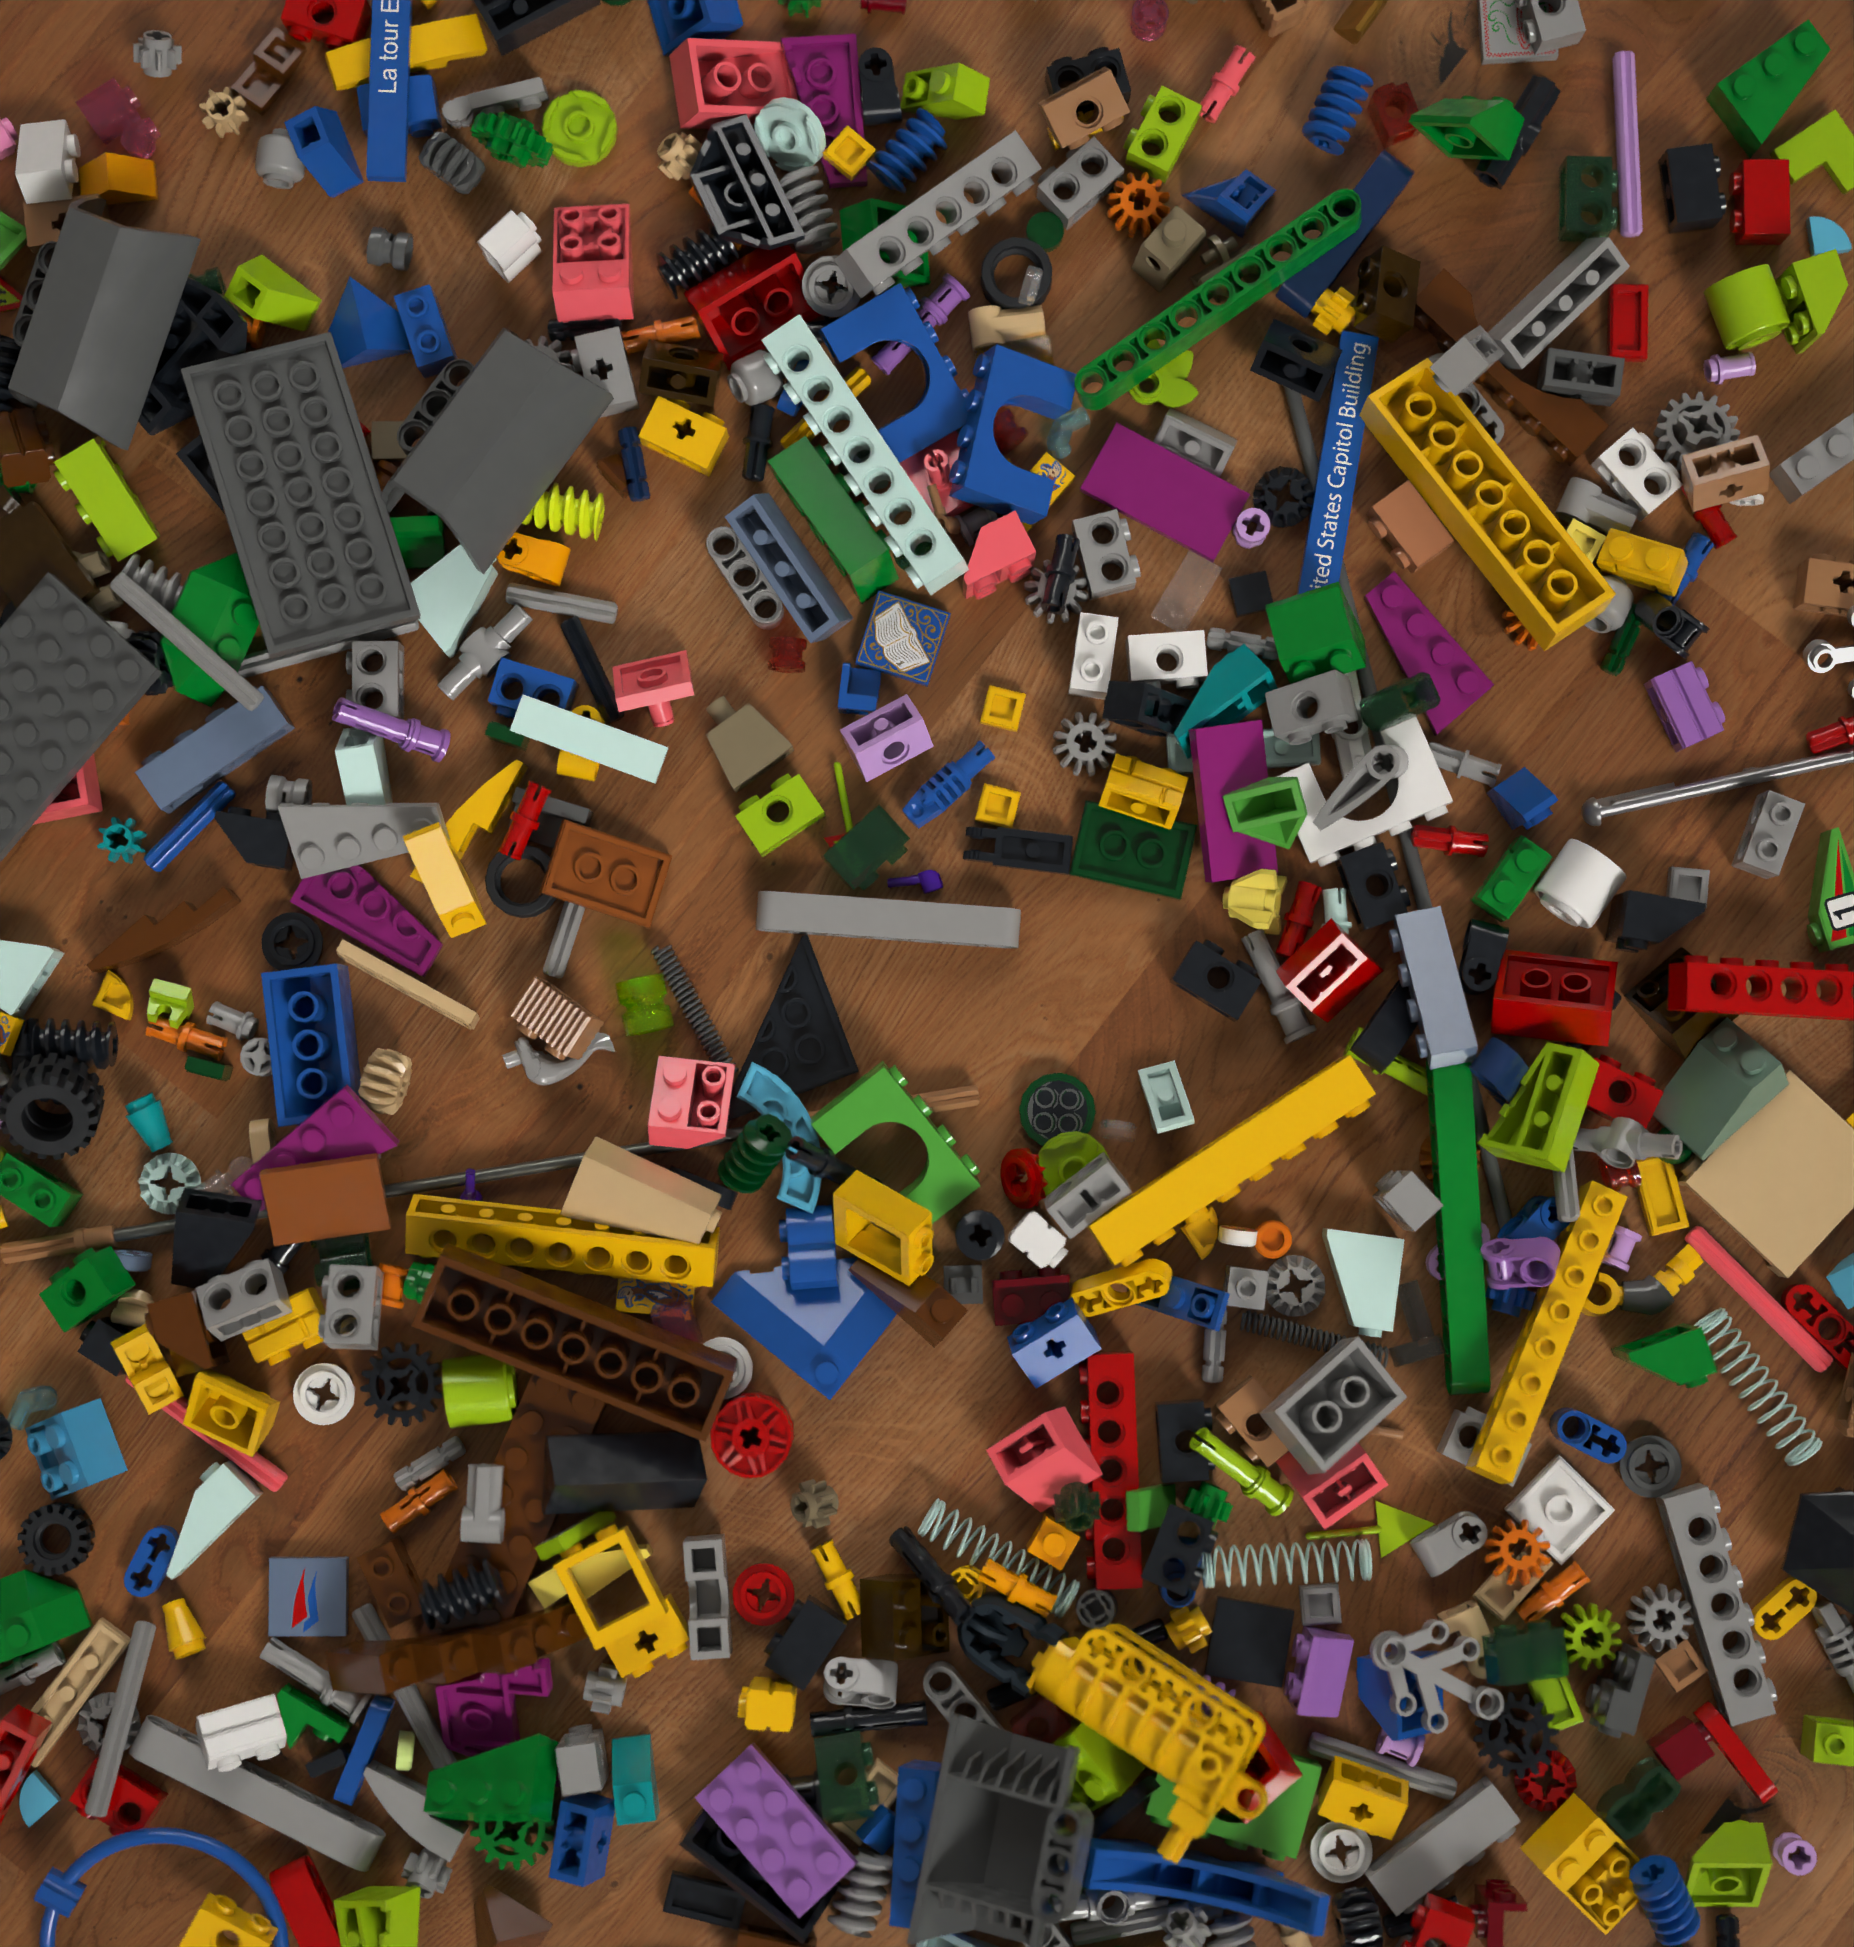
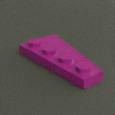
(829, 84)
(1426, 647)
(334, 1131)

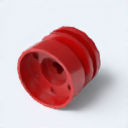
(774, 1427)

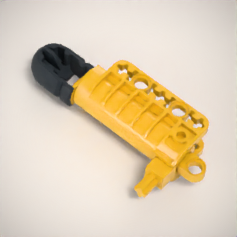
(1131, 1707)

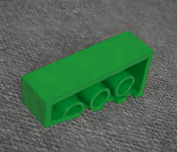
(835, 517)

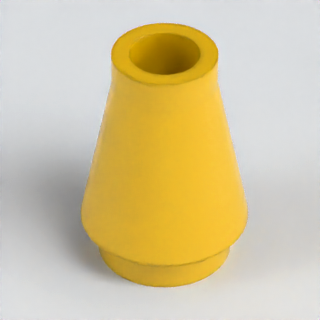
(182, 1630)

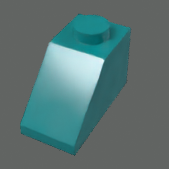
(634, 1780)

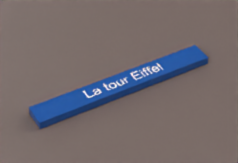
(389, 90)

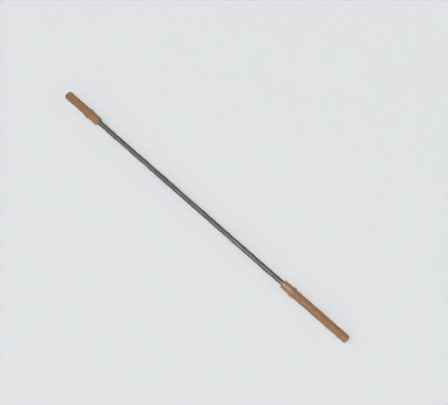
(110, 1235)

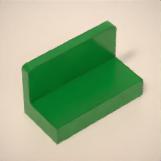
(420, 540)

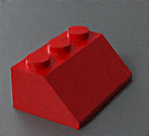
(750, 301)
(1554, 997)

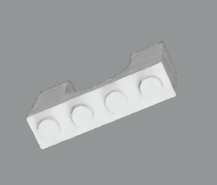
(1418, 794)

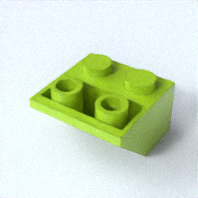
(1811, 296)
(1102, 1767)

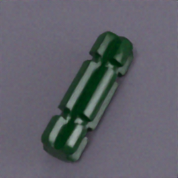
(1621, 644)

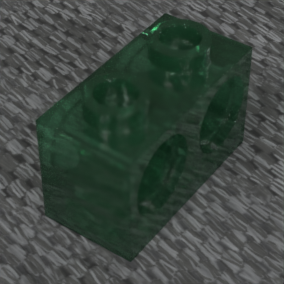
(1577, 198)

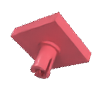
(933, 467)
(653, 684)

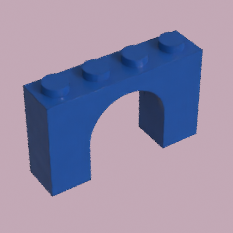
(895, 318)
(982, 472)

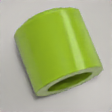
(1747, 308)
(478, 1391)

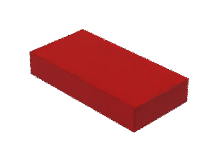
(1628, 322)

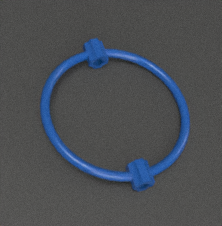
(63, 1890)

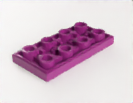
(1164, 492)
(1222, 762)

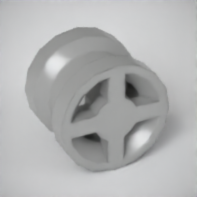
(254, 1055)

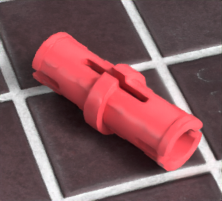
(1226, 83)

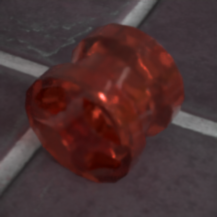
(1007, 432)
(787, 654)
(1618, 1178)

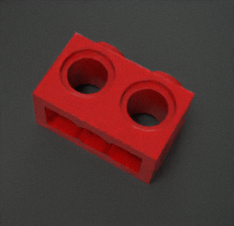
(127, 1788)

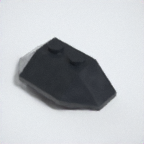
(742, 188)

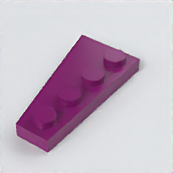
(369, 913)

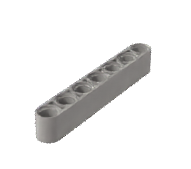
(888, 919)
(260, 1795)

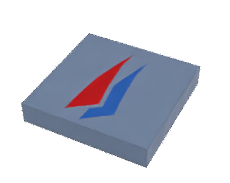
(308, 1596)

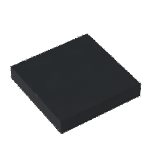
(1249, 1641)

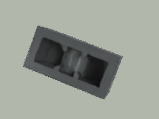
(1581, 376)

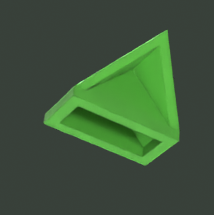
(1268, 810)

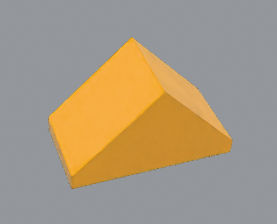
(119, 178)

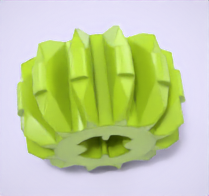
(1598, 1623)

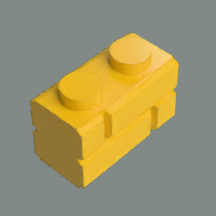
(1642, 562)
(1143, 791)
(275, 1338)
(768, 1704)

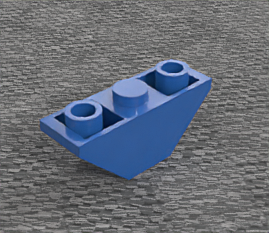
(1191, 1303)

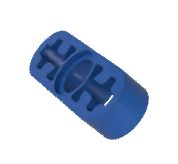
(364, 1749)

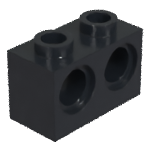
(1073, 70)
(1144, 708)
(1170, 1546)

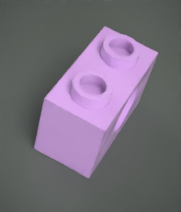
(886, 737)

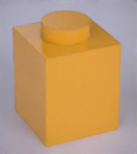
(1052, 1542)

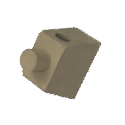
(1171, 246)
(744, 742)

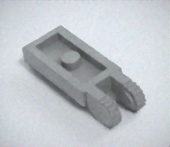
(522, 94)

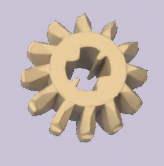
(385, 1081)

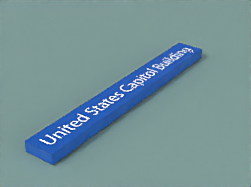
(1338, 462)

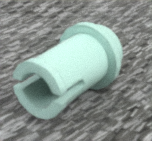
(1336, 907)

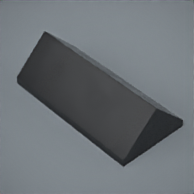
(621, 1472)
(719, 1854)

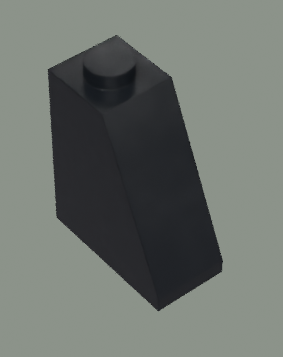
(209, 1234)

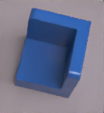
(858, 690)

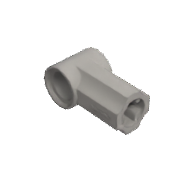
(1593, 508)
(482, 1516)

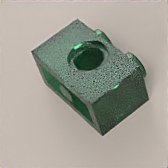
(832, 1757)

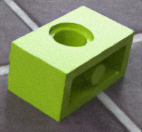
(769, 835)

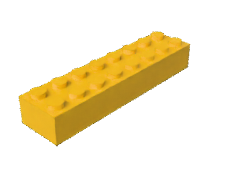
(1487, 505)
(1230, 1159)

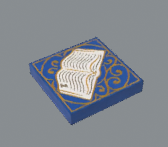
(903, 638)

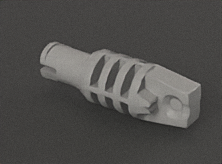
(1837, 1639)

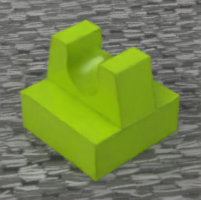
(170, 999)

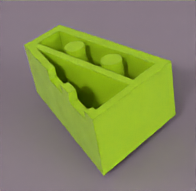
(106, 499)
(1546, 1110)
(379, 1917)

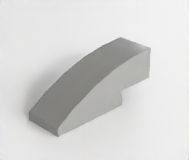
(405, 1804)

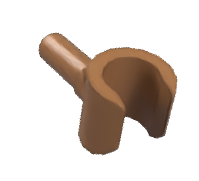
(952, 524)
(1387, 1432)

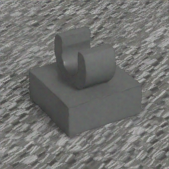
(964, 1283)

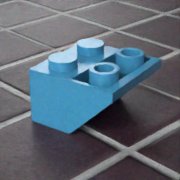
(75, 1449)

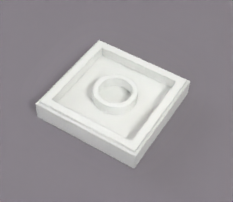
(1562, 1507)

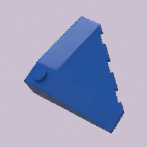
(810, 1330)

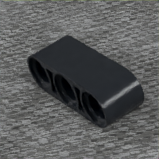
(1385, 1031)

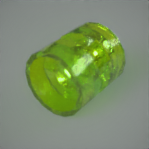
(644, 1005)

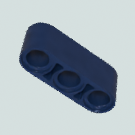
(1499, 1070)

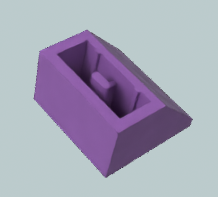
(1319, 1671)

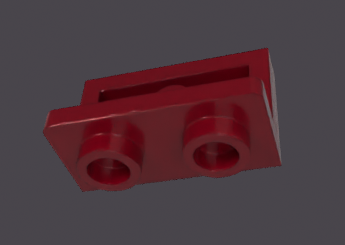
(1489, 1909)

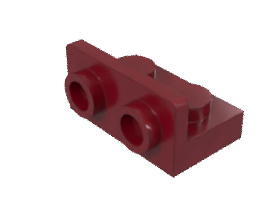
(1027, 1298)

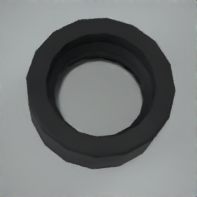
(1010, 247)
(494, 890)

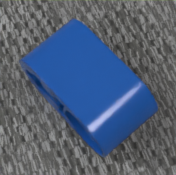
(1584, 1431)

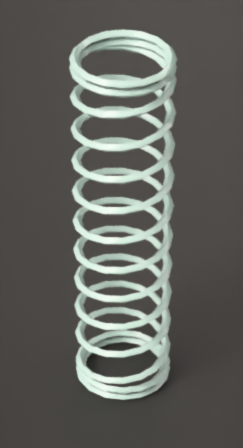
(1793, 1458)
(1365, 1562)
(1063, 1599)

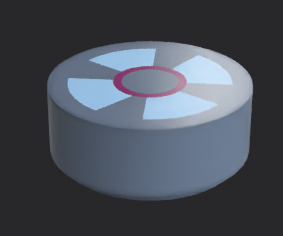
(135, 1259)

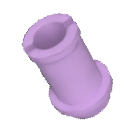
(1728, 367)

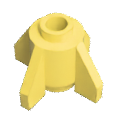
(1256, 900)

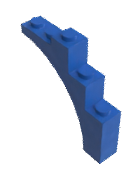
(1201, 1878)

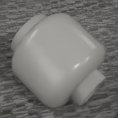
(278, 160)
(754, 380)
(1617, 610)

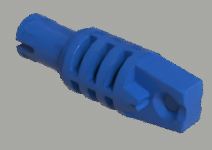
(946, 786)

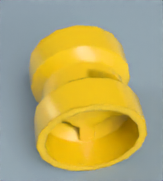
(967, 1582)

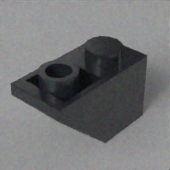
(257, 839)

